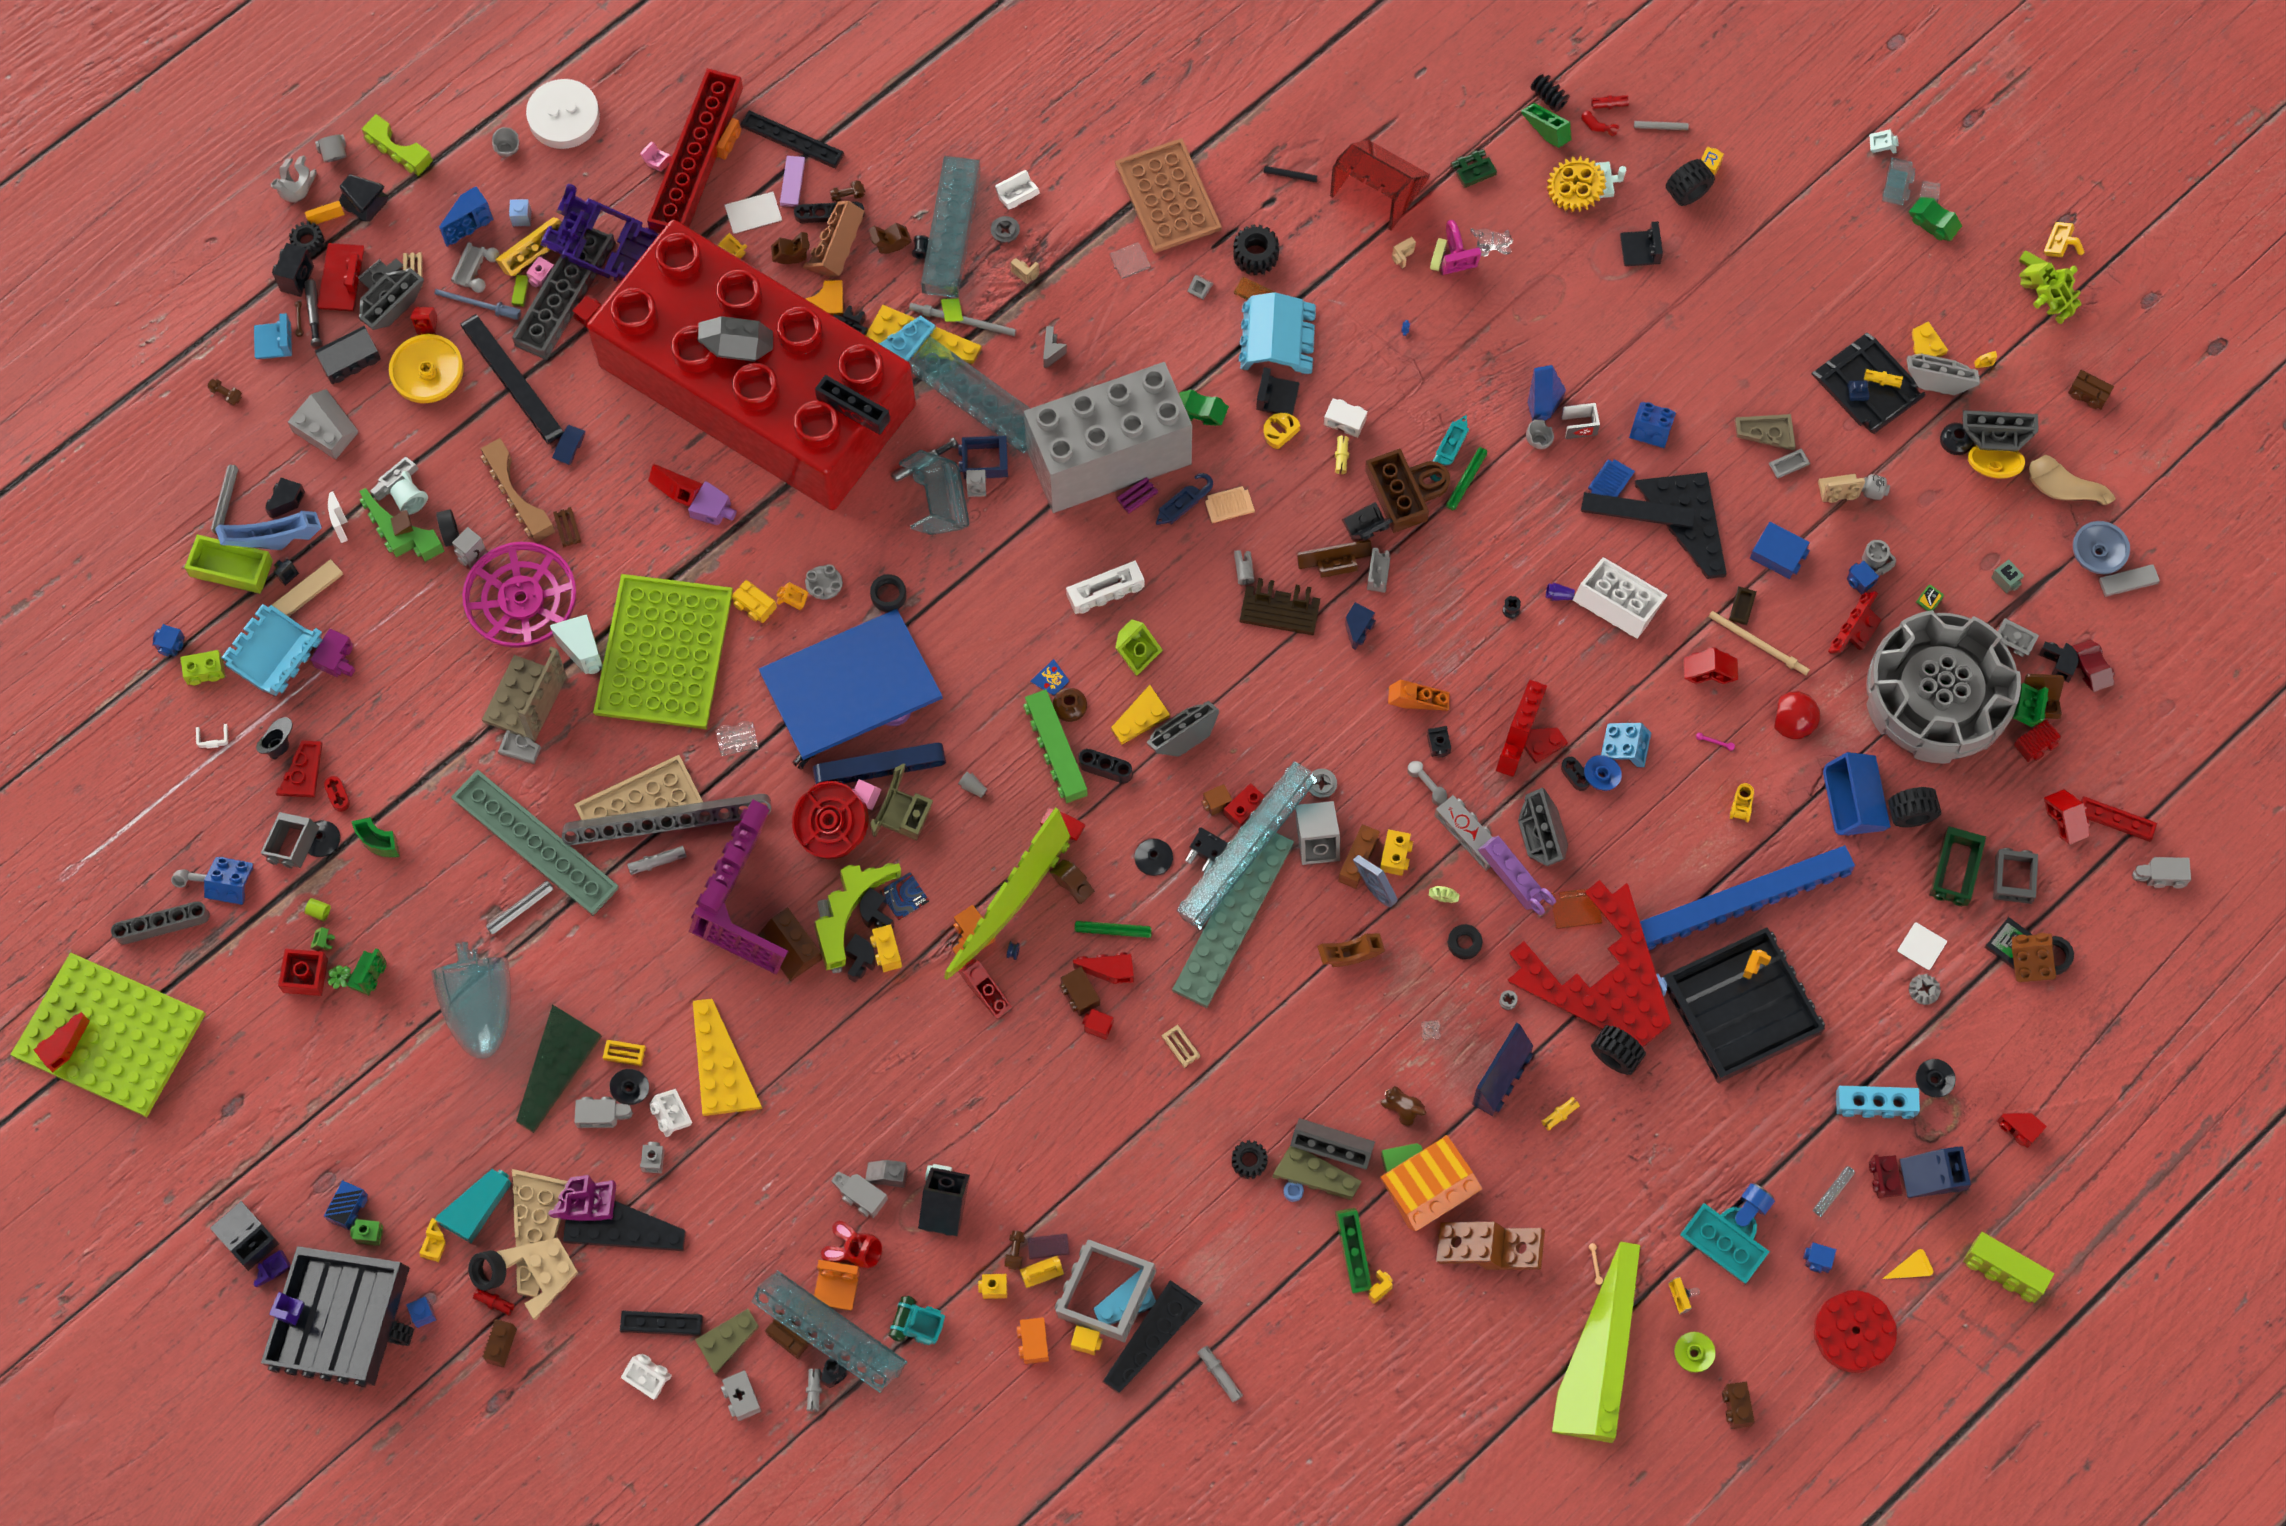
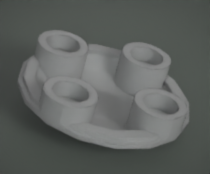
(823, 582)

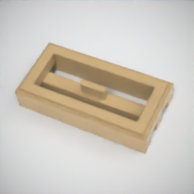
(412, 257)
(1196, 1055)

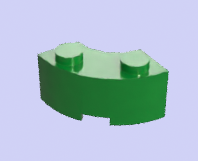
(1935, 219)
(1204, 408)
(376, 840)

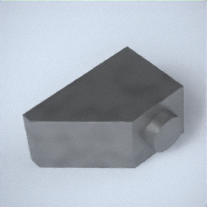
(887, 1173)

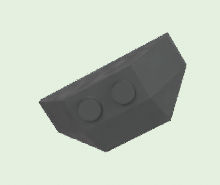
(389, 298)
(735, 338)
(2000, 429)
(1184, 730)
(1542, 828)

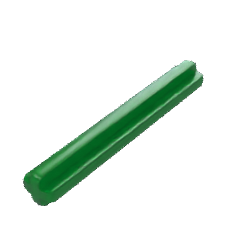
(1466, 478)
(1113, 929)

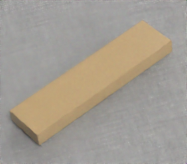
(308, 588)

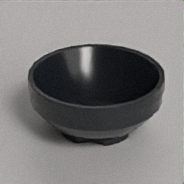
(1953, 444)

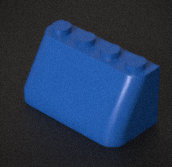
(1856, 794)

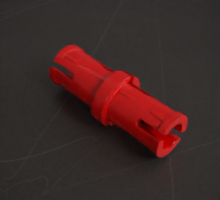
(1610, 102)
(493, 1301)

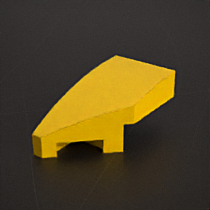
(434, 1242)

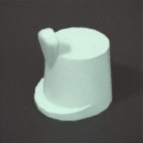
(407, 495)

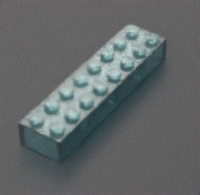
(951, 226)

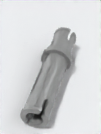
(656, 860)
(1215, 1367)

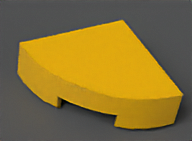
(1986, 360)

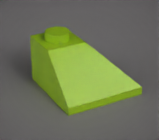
(1137, 646)

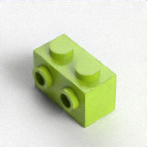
(202, 667)

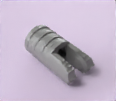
(1244, 568)

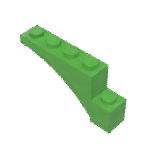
(422, 541)

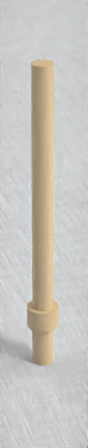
(1790, 662)

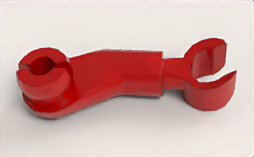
(1594, 125)

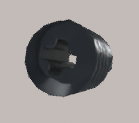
(1549, 92)

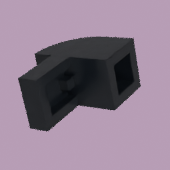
(2065, 659)
(871, 909)
(863, 954)

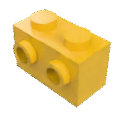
(1395, 852)
(887, 948)

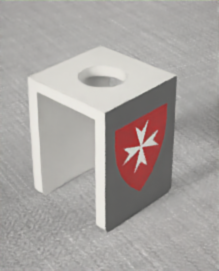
(1581, 411)

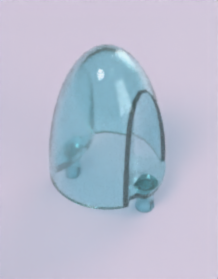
(475, 1000)

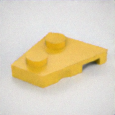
(1927, 341)

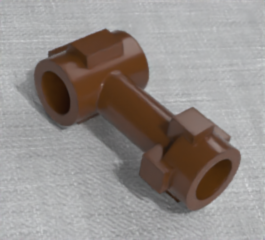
(857, 189)
(232, 396)
(1014, 1260)

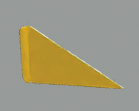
(1914, 1266)

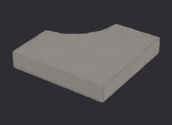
(519, 747)

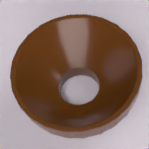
(1070, 712)

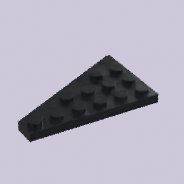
(1691, 492)

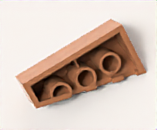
(836, 240)

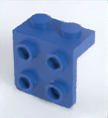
(1652, 424)
(227, 880)

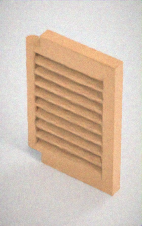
(1229, 504)

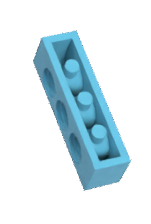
(1907, 1096)

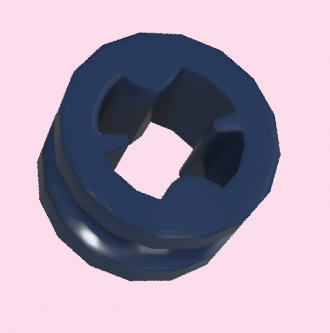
(1013, 950)

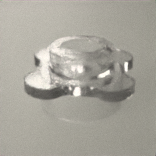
(1431, 1025)

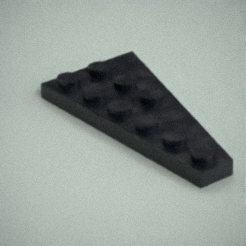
(626, 1229)

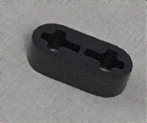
(1572, 776)

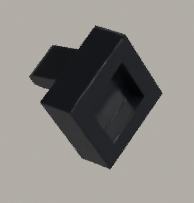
(285, 571)

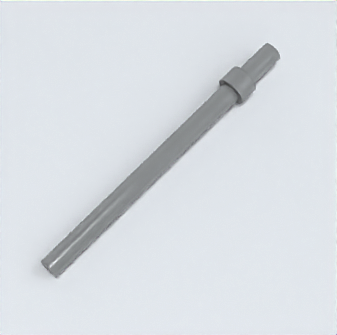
(930, 311)

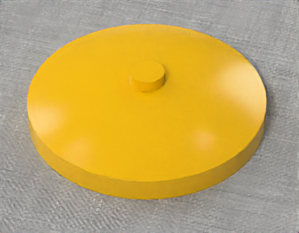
(426, 368)

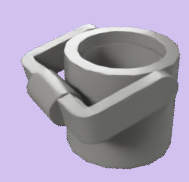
(332, 148)
(1876, 555)

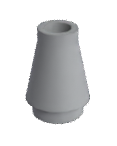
(971, 784)

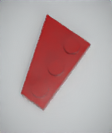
(303, 772)

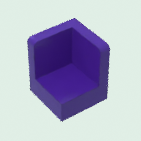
(286, 1309)

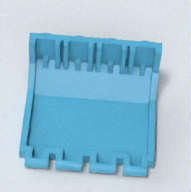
(271, 650)

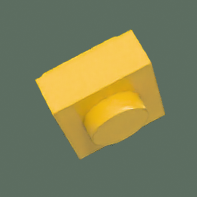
(731, 245)

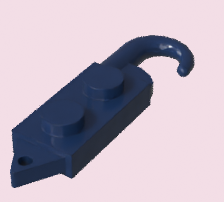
(1183, 501)

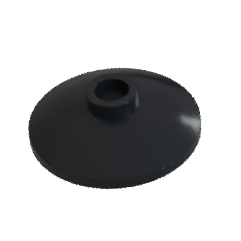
(329, 841)
(1153, 865)
(1935, 1069)
(629, 1079)

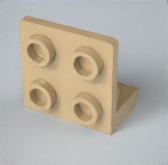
(1840, 487)

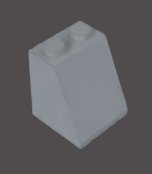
(1318, 833)

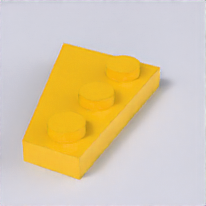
(1140, 716)

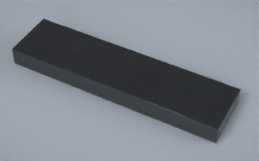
(661, 1323)

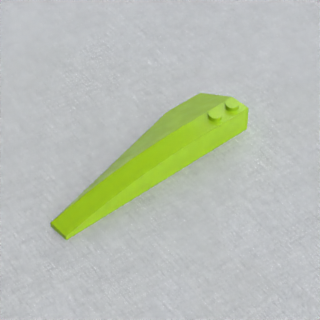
(1033, 866)

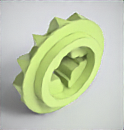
(1444, 894)

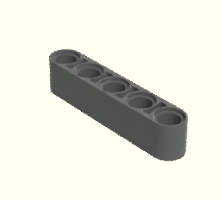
(151, 920)

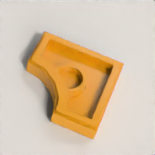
(830, 297)

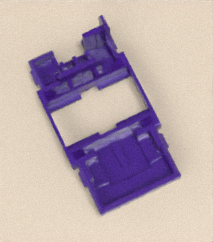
(582, 215)

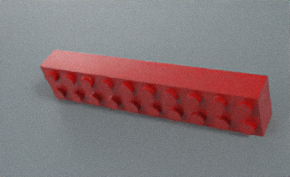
(696, 150)

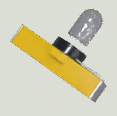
(1681, 1294)

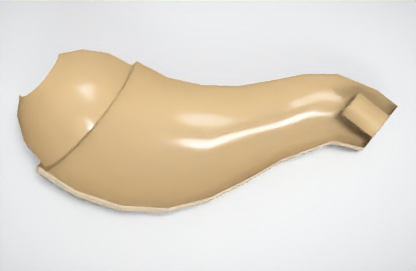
(2059, 484)

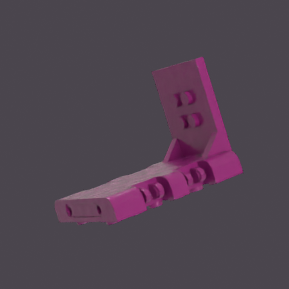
(712, 918)

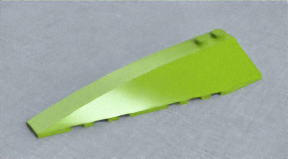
(1594, 1379)

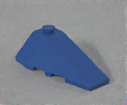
(1545, 393)

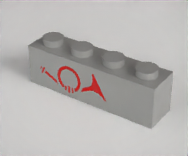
(1464, 827)

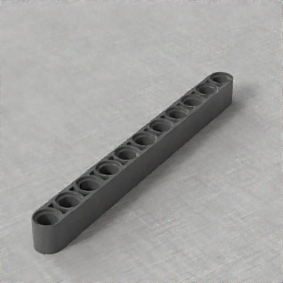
(656, 817)

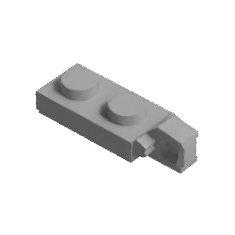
(391, 477)

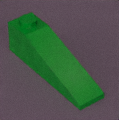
(1353, 1249)

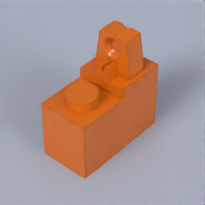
(965, 923)

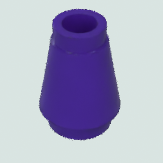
(1558, 592)

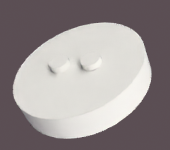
(563, 113)

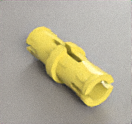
(1341, 454)

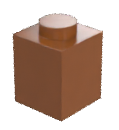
(1216, 799)

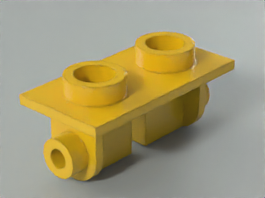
(1042, 1271)

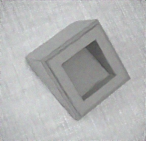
(1200, 286)

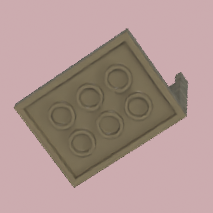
(526, 695)

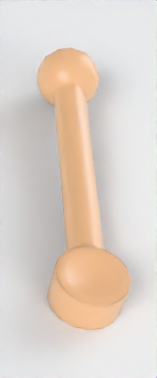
(1599, 1280)

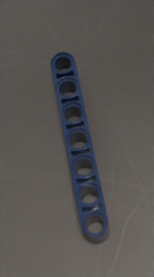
(880, 764)

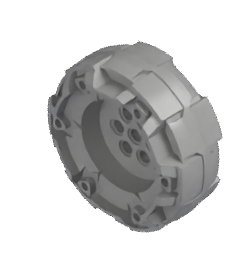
(1916, 716)

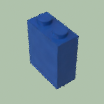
(1780, 550)

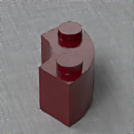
(2093, 665)

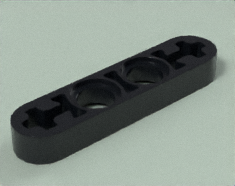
(827, 207)

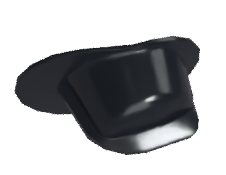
(275, 739)

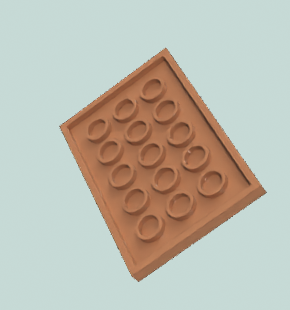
(1168, 195)

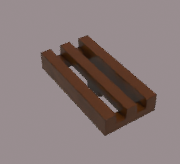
(563, 514)

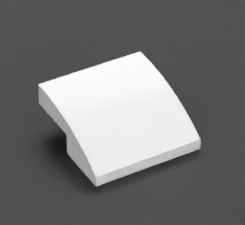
(337, 517)

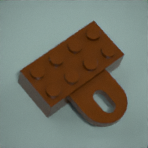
(1402, 488)

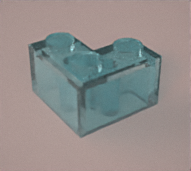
(1899, 176)

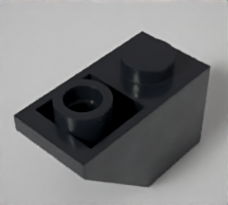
(285, 497)

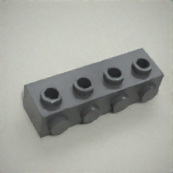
(1332, 1143)

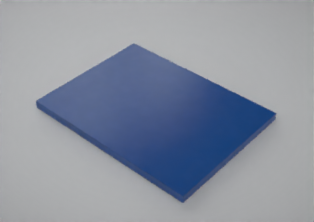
(850, 684)

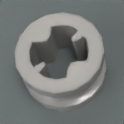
(1505, 1005)

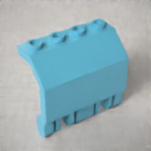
(1277, 332)

